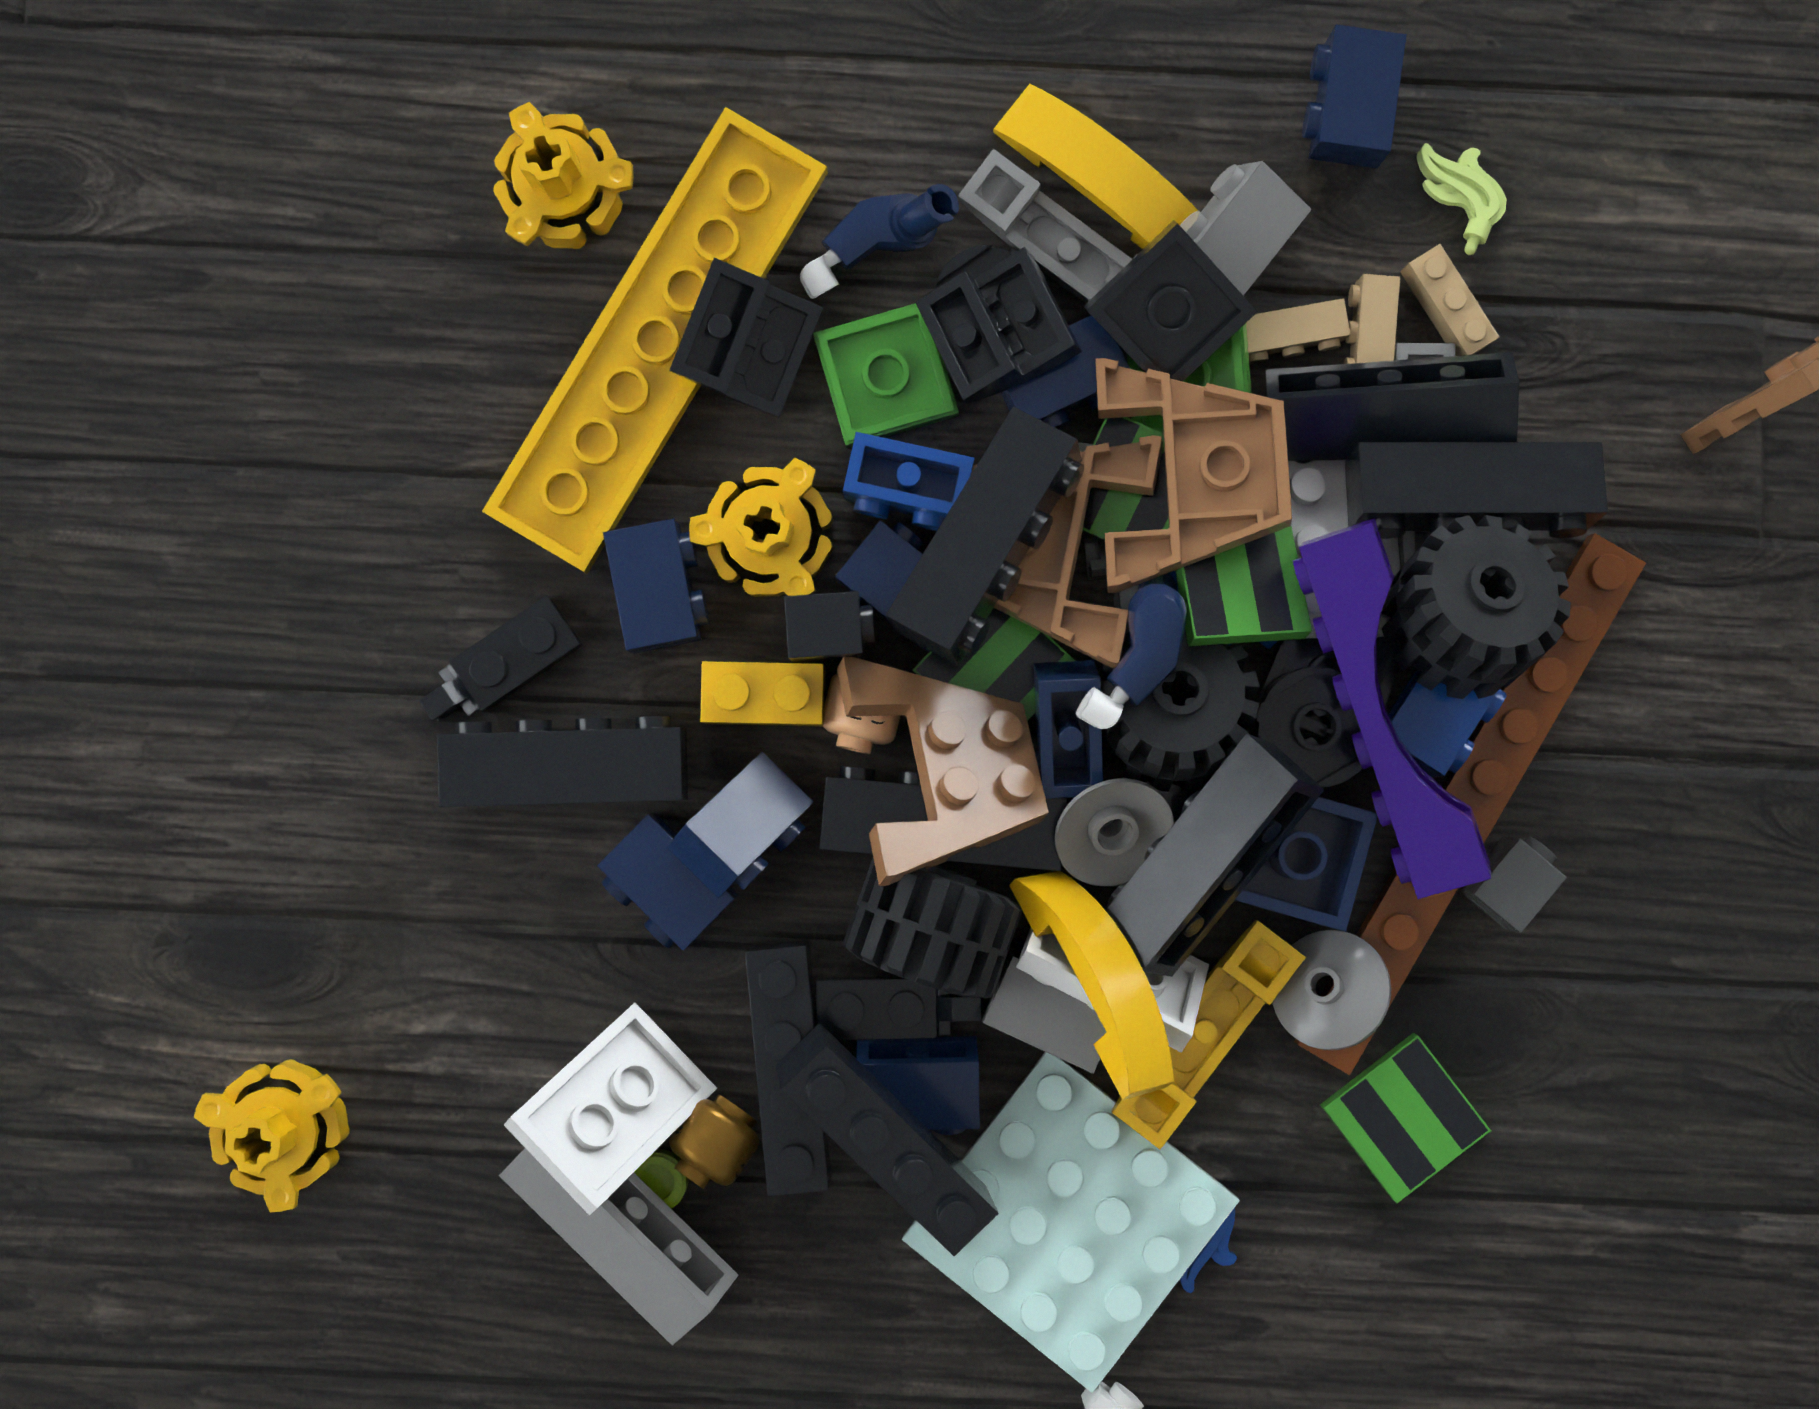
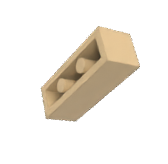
(1449, 302)
(1374, 318)
(1297, 328)

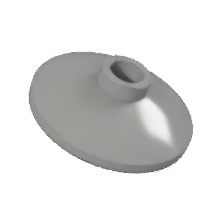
(1115, 851)
(1354, 1005)

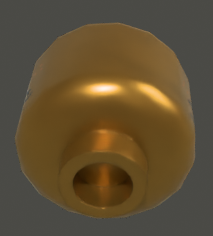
(714, 1142)

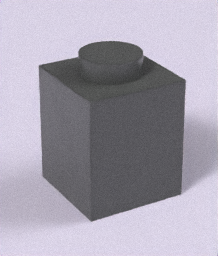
(1518, 883)

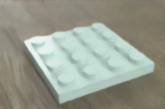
(1086, 1222)

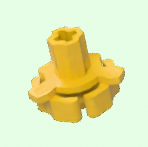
(558, 178)
(775, 553)
(275, 1114)

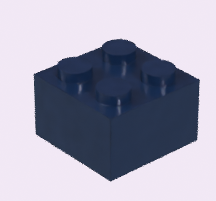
(1316, 866)

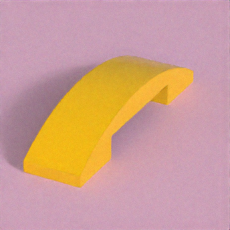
(1093, 163)
(1231, 998)
(1135, 1037)

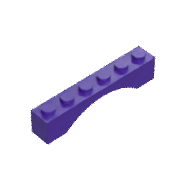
(1434, 829)

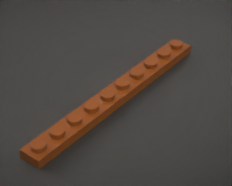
(1501, 754)

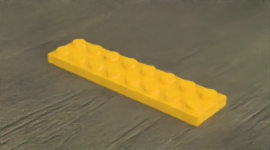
(618, 391)

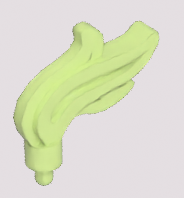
(1464, 186)

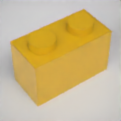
(762, 693)

